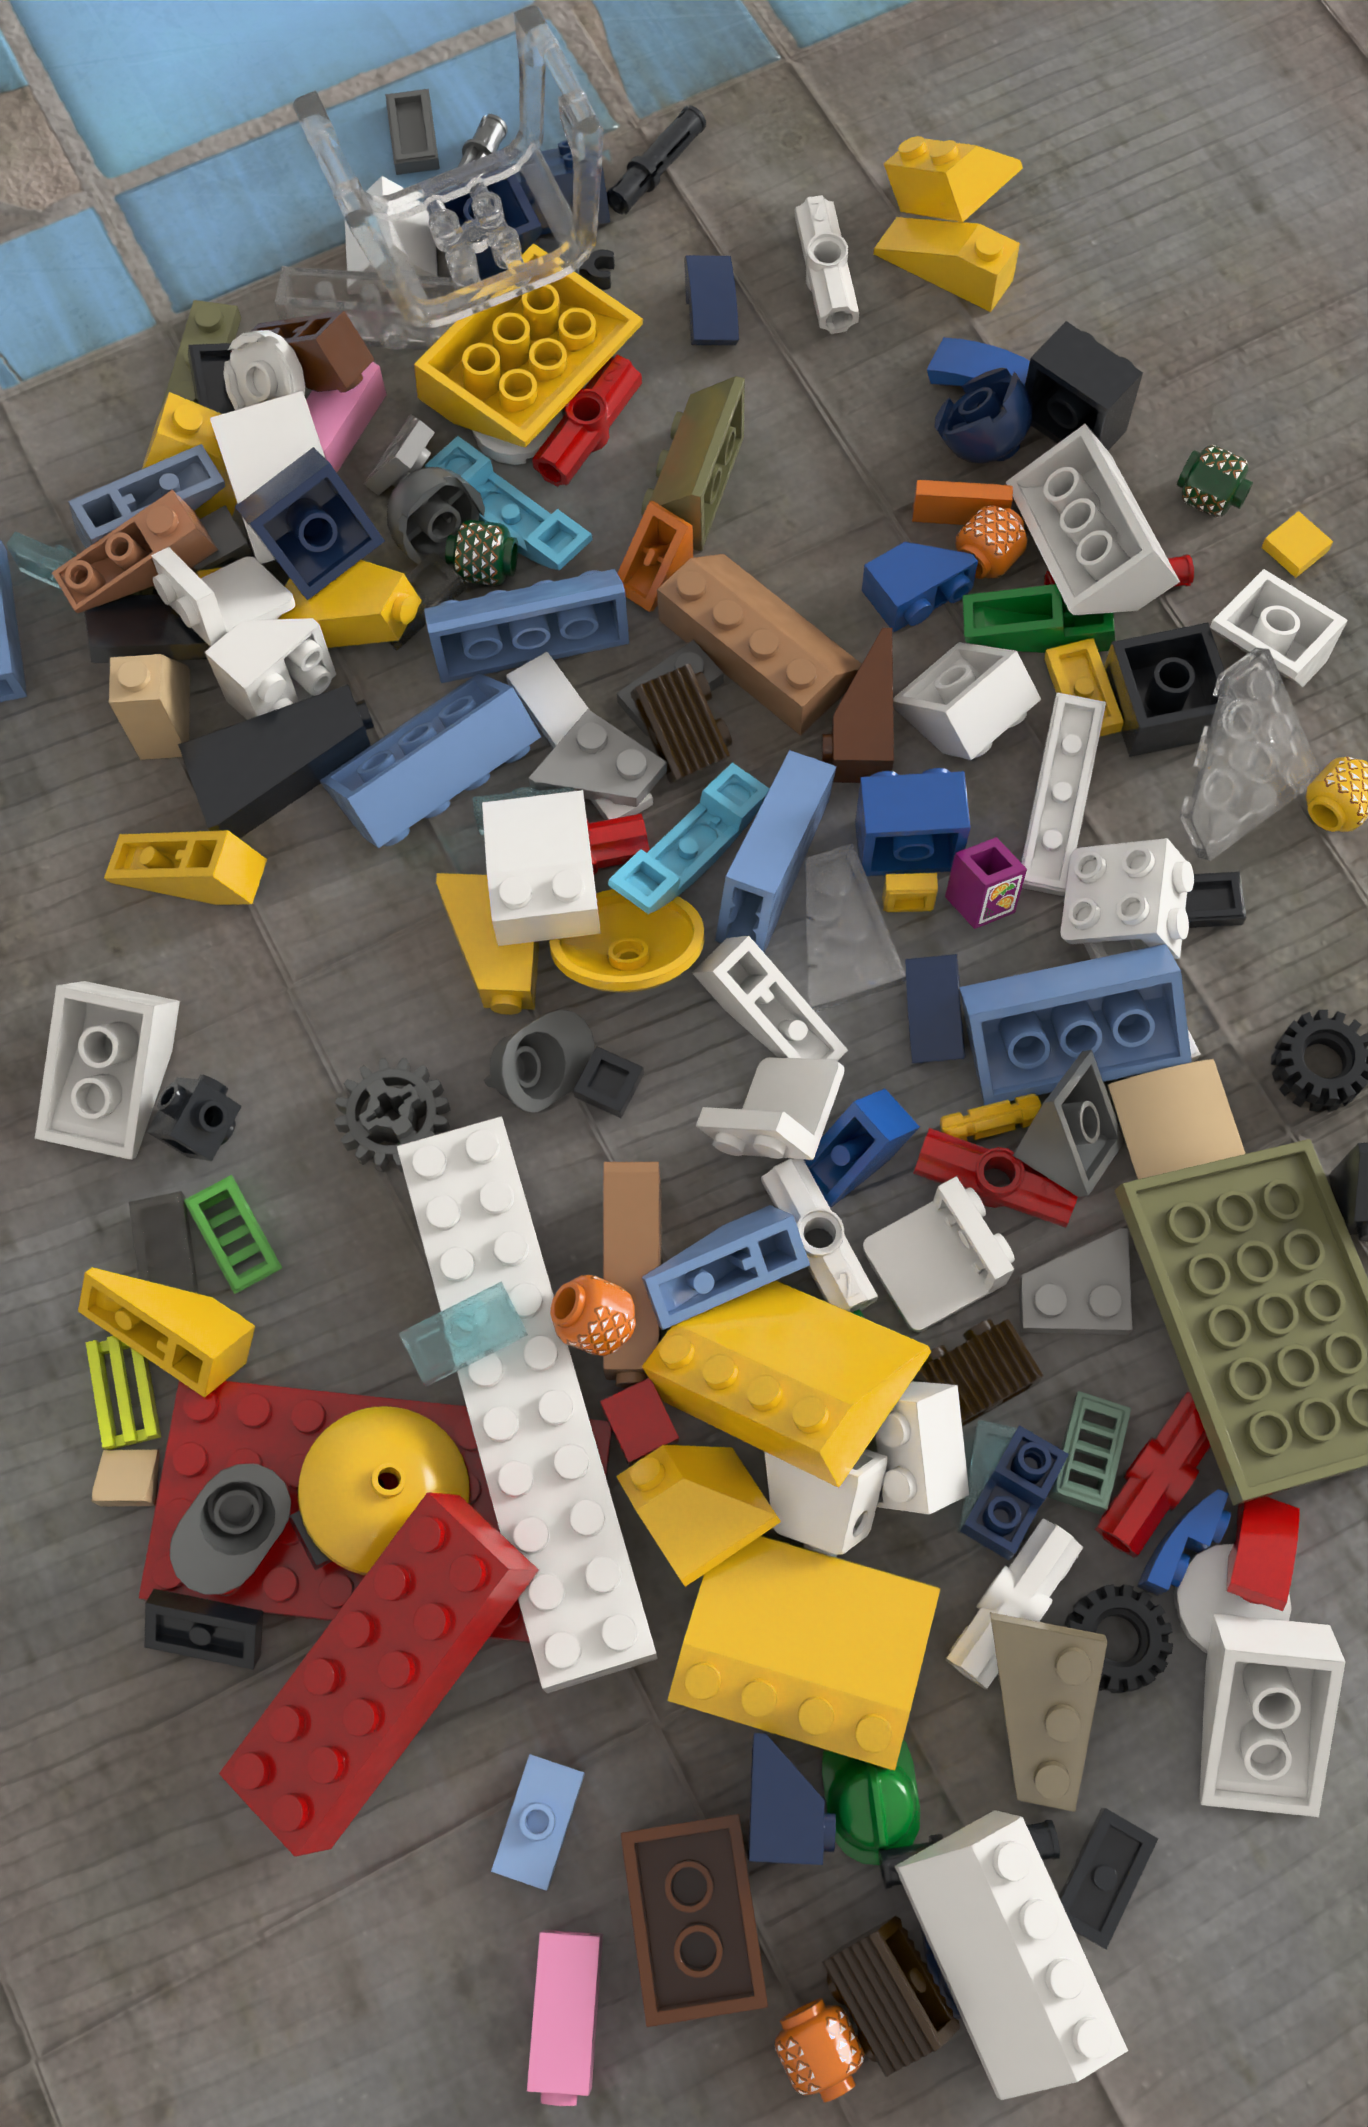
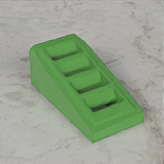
(212, 1196)

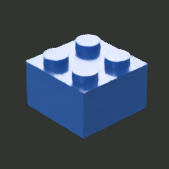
(911, 821)

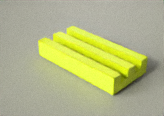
(102, 1397)

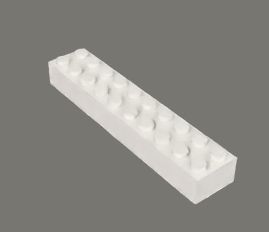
(529, 1412)

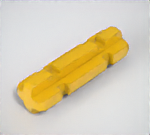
(992, 1118)

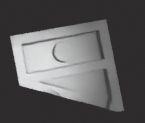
(402, 456)
(600, 763)
(1080, 1290)

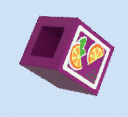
(985, 882)

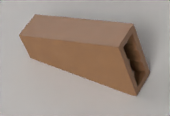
(629, 1252)

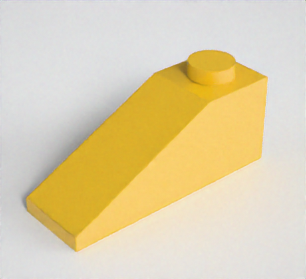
(953, 256)
(188, 865)
(171, 1327)

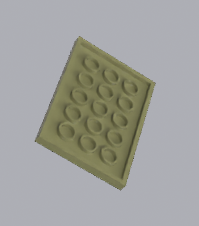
(1261, 1312)

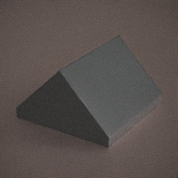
(1074, 1130)

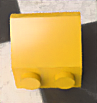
(946, 177)
(182, 427)

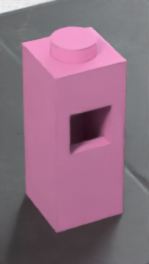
(344, 416)
(564, 2016)

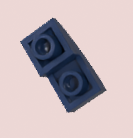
(711, 300)
(934, 1008)
(1014, 1493)

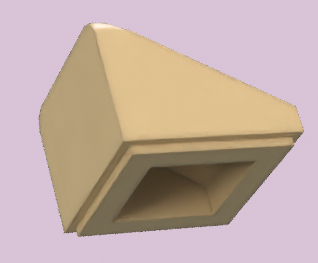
(127, 1478)

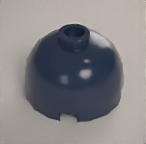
(988, 419)

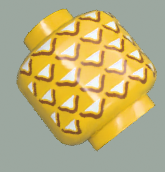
(1339, 795)

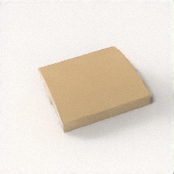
(1176, 1118)

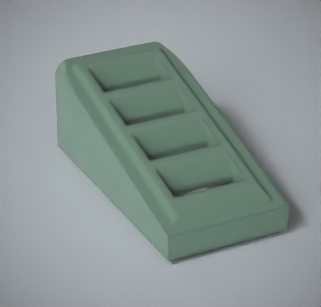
(1076, 1494)

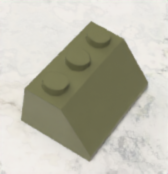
(701, 456)

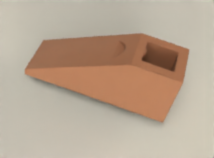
(123, 558)

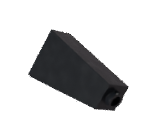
(274, 758)

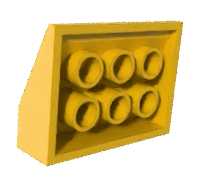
(523, 358)
(787, 1376)
(807, 1649)

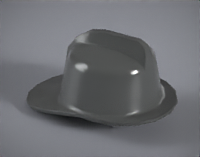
(541, 1060)
(229, 1528)

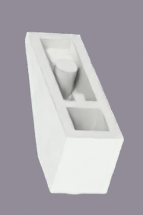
(765, 1002)

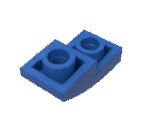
(962, 360)
(1194, 1530)

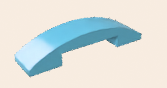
(540, 535)
(693, 844)

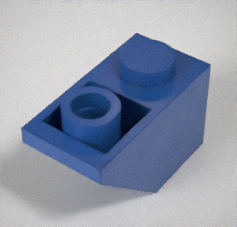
(915, 581)

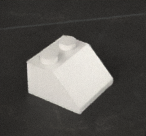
(1285, 622)
(968, 698)

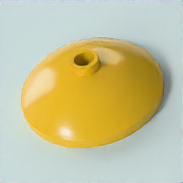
(633, 947)
(340, 1489)

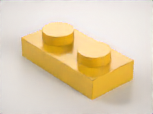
(1080, 672)

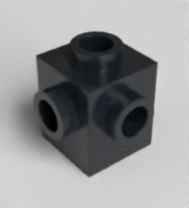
(195, 1117)

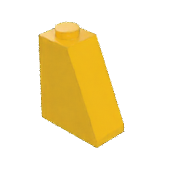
(359, 606)
(501, 974)

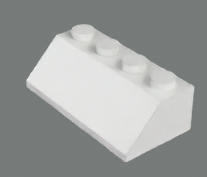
(1091, 528)
(1010, 1957)

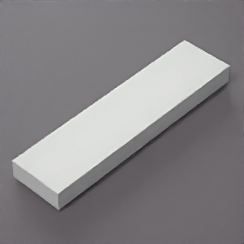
(555, 710)
(1061, 792)

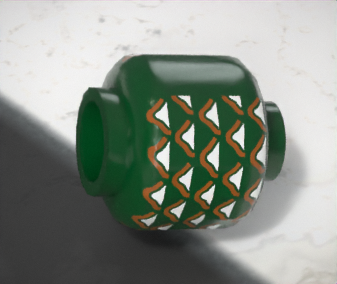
(1214, 481)
(482, 552)

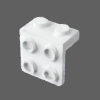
(222, 598)
(1128, 894)
(781, 1112)
(940, 1257)

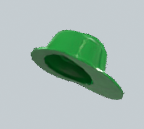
(871, 1804)

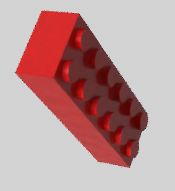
(377, 1673)

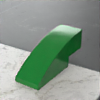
(1031, 621)

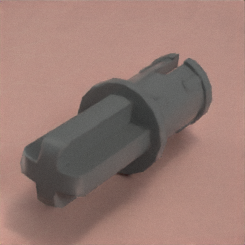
(485, 140)

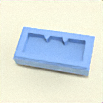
(538, 1822)

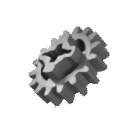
(407, 1101)

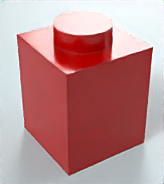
(639, 1421)

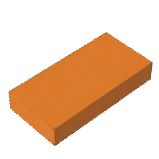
(956, 501)

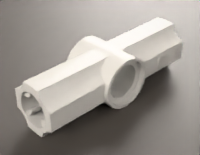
(826, 264)
(833, 1267)
(1016, 1592)

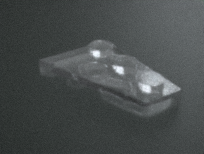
(845, 933)

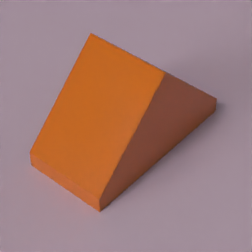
(655, 553)

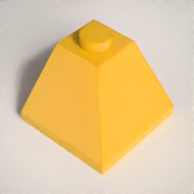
(697, 1505)

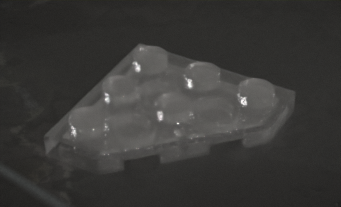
(1248, 758)

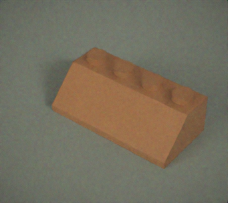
(756, 639)

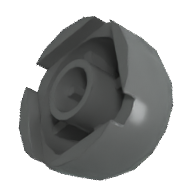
(430, 508)

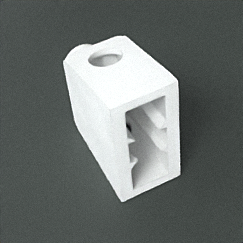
(820, 1513)

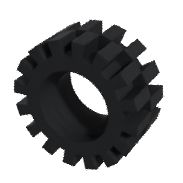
(1306, 1084)
(1150, 1627)

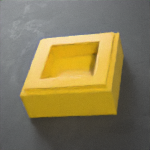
(1297, 544)
(910, 892)

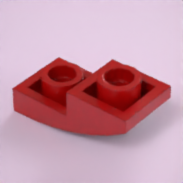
(1264, 1552)

